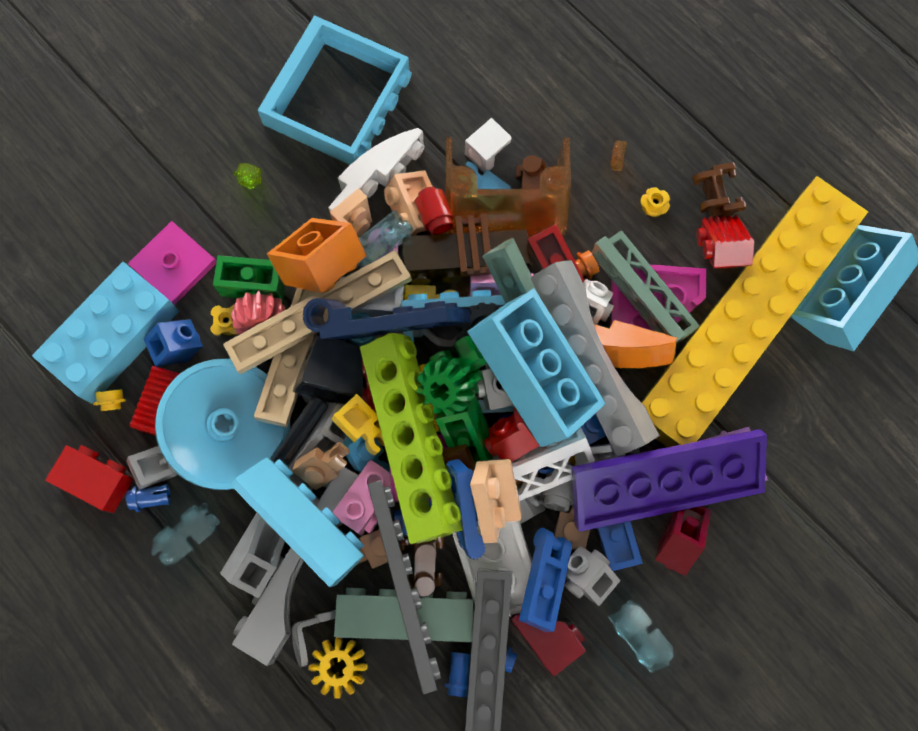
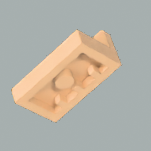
(401, 195)
(354, 211)
(495, 497)

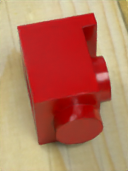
(510, 438)

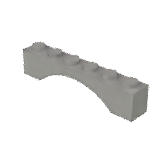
(623, 415)
(260, 545)
(268, 625)

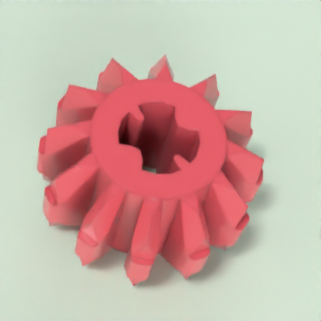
(253, 310)

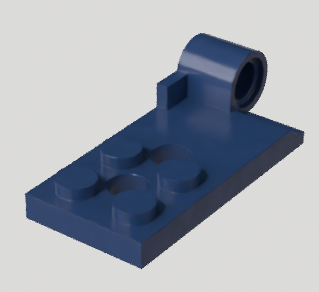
(402, 320)

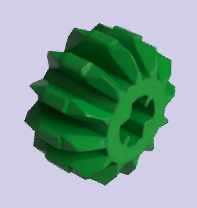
(451, 397)

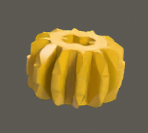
(327, 662)

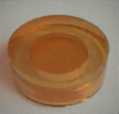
(618, 155)

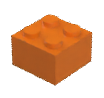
(317, 255)

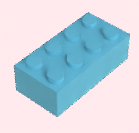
(105, 333)
(537, 368)

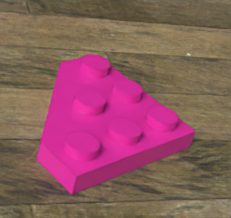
(685, 282)

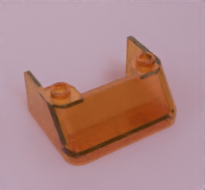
(511, 207)

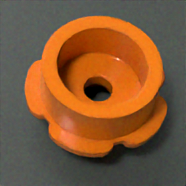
(587, 264)

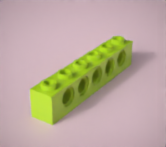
(404, 454)

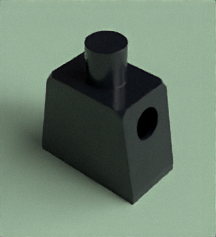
(331, 371)

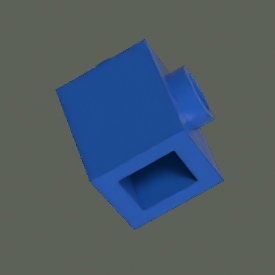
(173, 342)

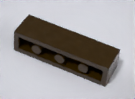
(437, 256)

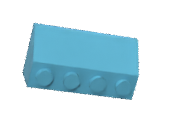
(857, 286)
(299, 520)

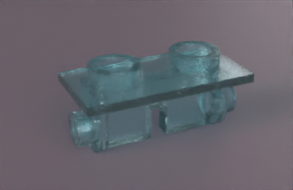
(384, 238)
(173, 541)
(650, 649)

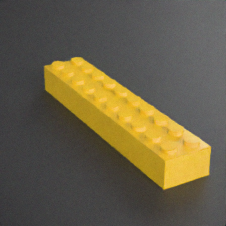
(751, 313)

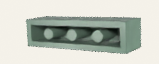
(382, 619)

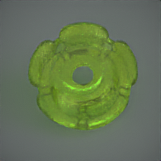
(248, 175)

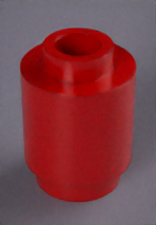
(434, 210)

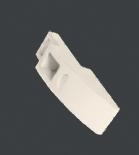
(380, 164)

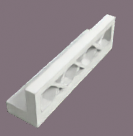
(527, 466)

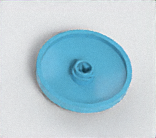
(210, 425)

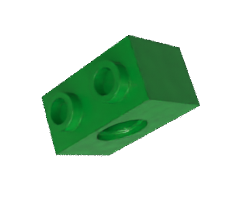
(240, 275)
(466, 428)

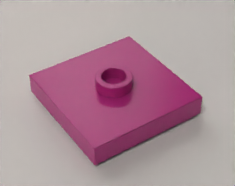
(172, 262)

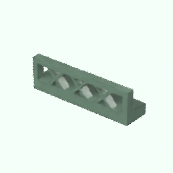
(509, 270)
(641, 294)

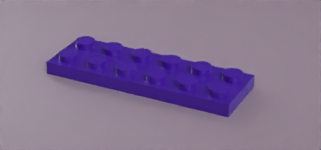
(668, 479)

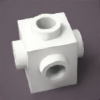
(598, 300)

